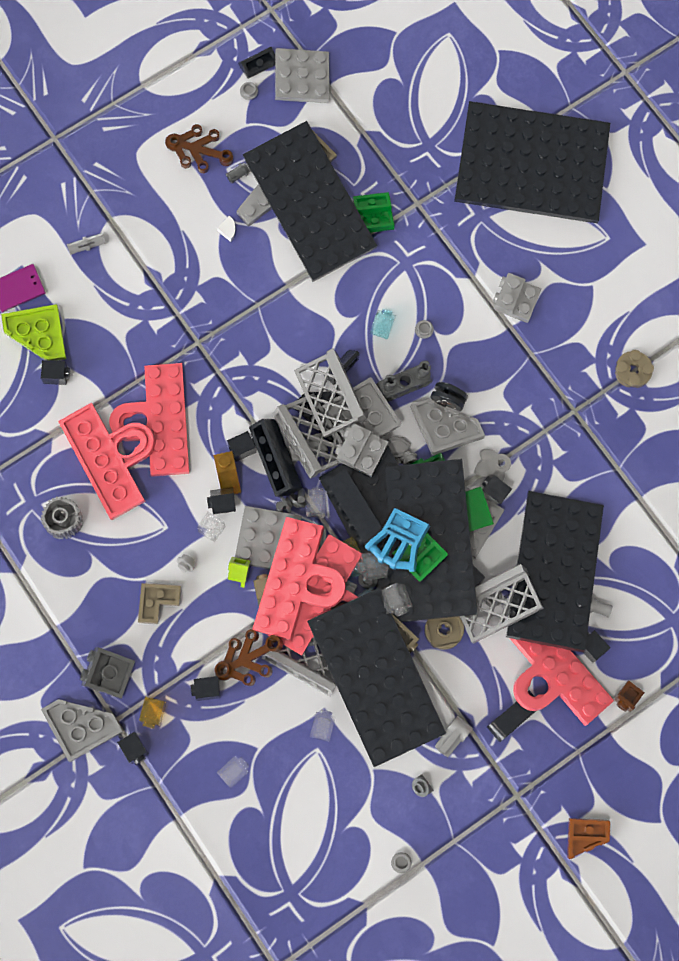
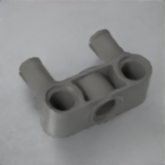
(415, 377)

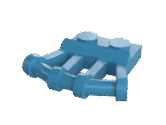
(401, 527)

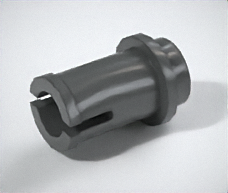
(237, 172)

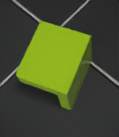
(238, 570)

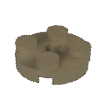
(634, 379)
(442, 641)

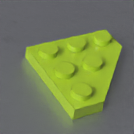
(37, 330)

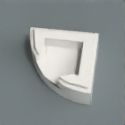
(227, 229)

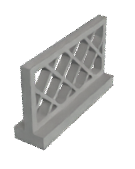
(342, 382)
(297, 438)
(495, 586)
(301, 671)

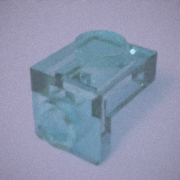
(383, 323)

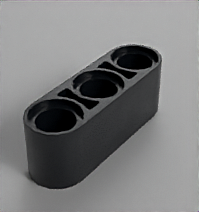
(509, 720)

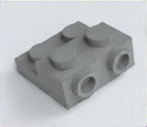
(516, 297)
(361, 449)

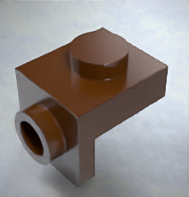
(628, 696)

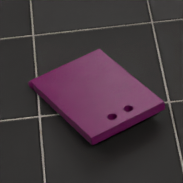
(20, 287)

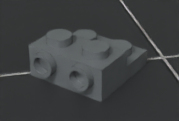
(107, 672)

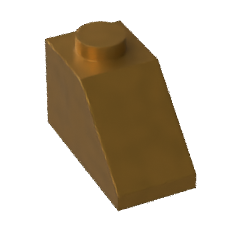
(227, 471)

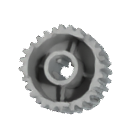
(66, 527)

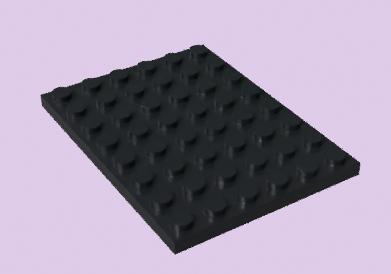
(533, 162)

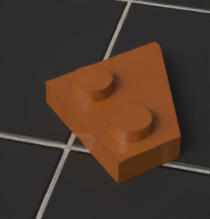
(586, 835)

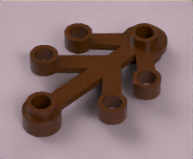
(196, 148)
(245, 658)

